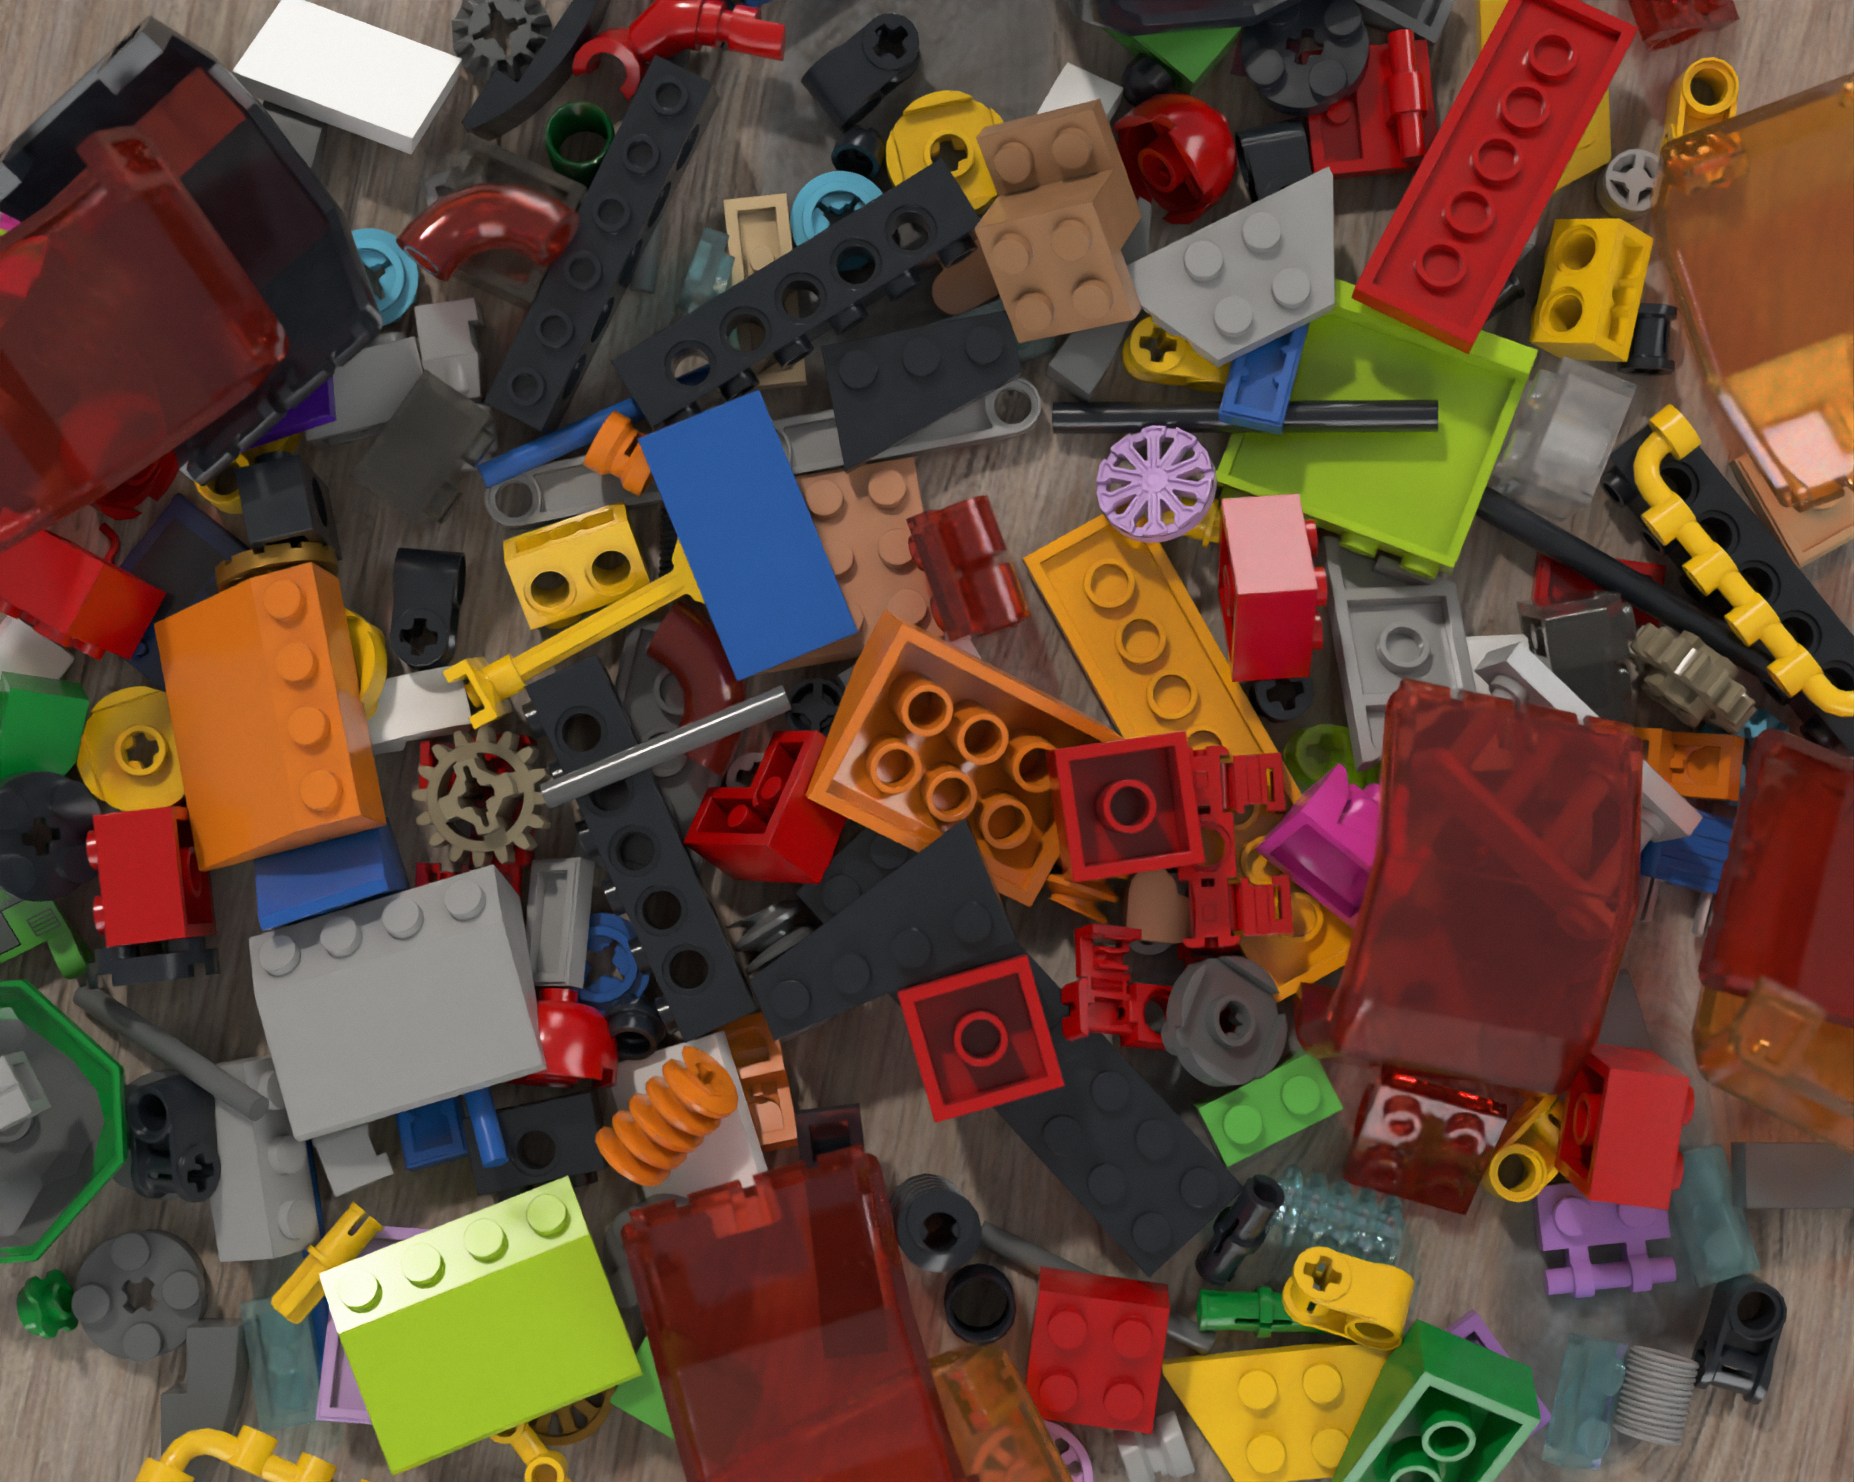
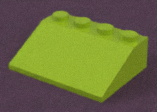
(480, 1325)

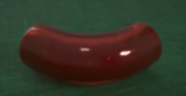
(487, 219)
(696, 658)

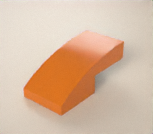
(1695, 762)
(763, 1080)

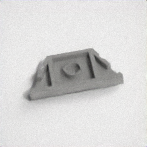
(1246, 273)
(1389, 629)

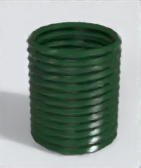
(568, 120)

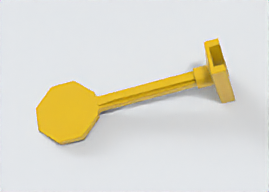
(507, 676)

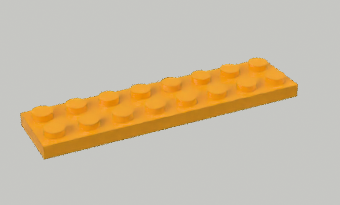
(1166, 675)

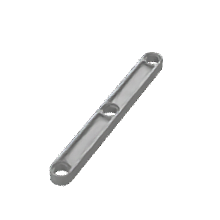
(809, 441)

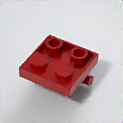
(1385, 121)

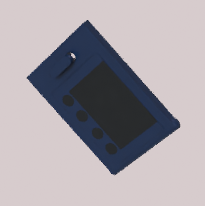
(180, 560)

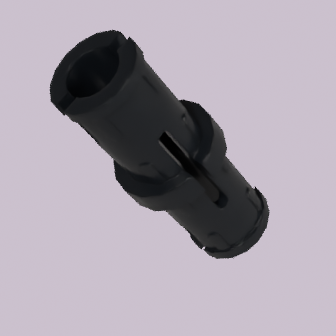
(1239, 1229)

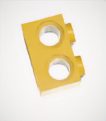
(1590, 289)
(570, 550)

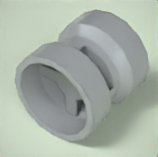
(1160, 1451)

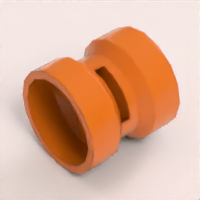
(612, 450)

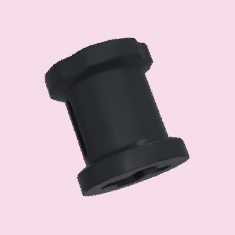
(1650, 342)
(1273, 710)

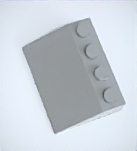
(398, 1002)

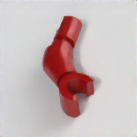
(680, 25)

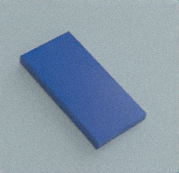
(747, 535)

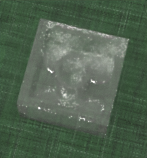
(1562, 438)

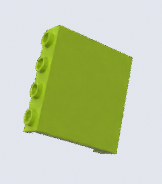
(1389, 488)

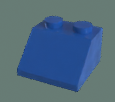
(328, 877)

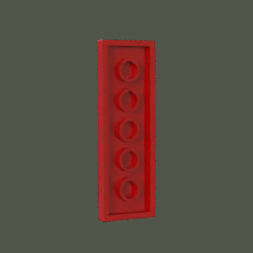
(1493, 167)

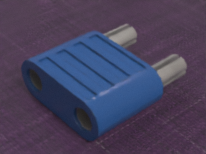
(1688, 864)

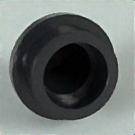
(635, 1025)

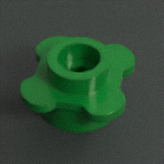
(46, 1305)

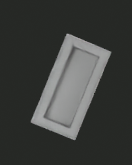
(559, 921)

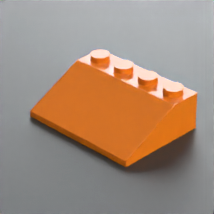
(269, 718)
(946, 739)

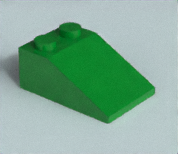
(1441, 1413)

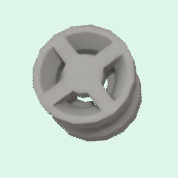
(1635, 172)

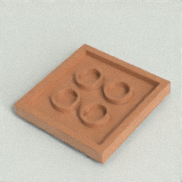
(866, 542)

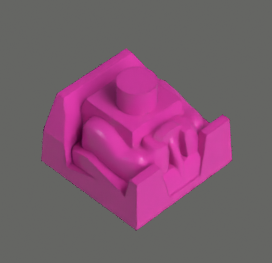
(1328, 842)

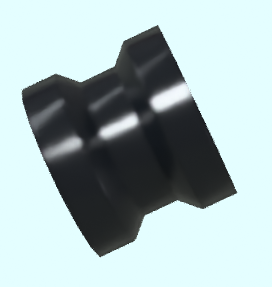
(808, 700)

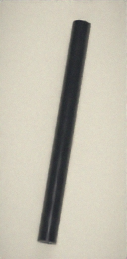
(1202, 416)
(1618, 577)

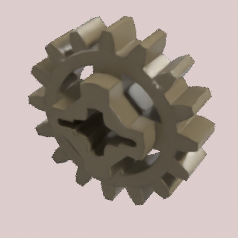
(1690, 679)
(472, 773)

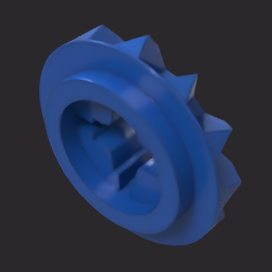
(602, 932)

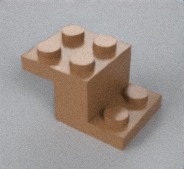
(1059, 222)

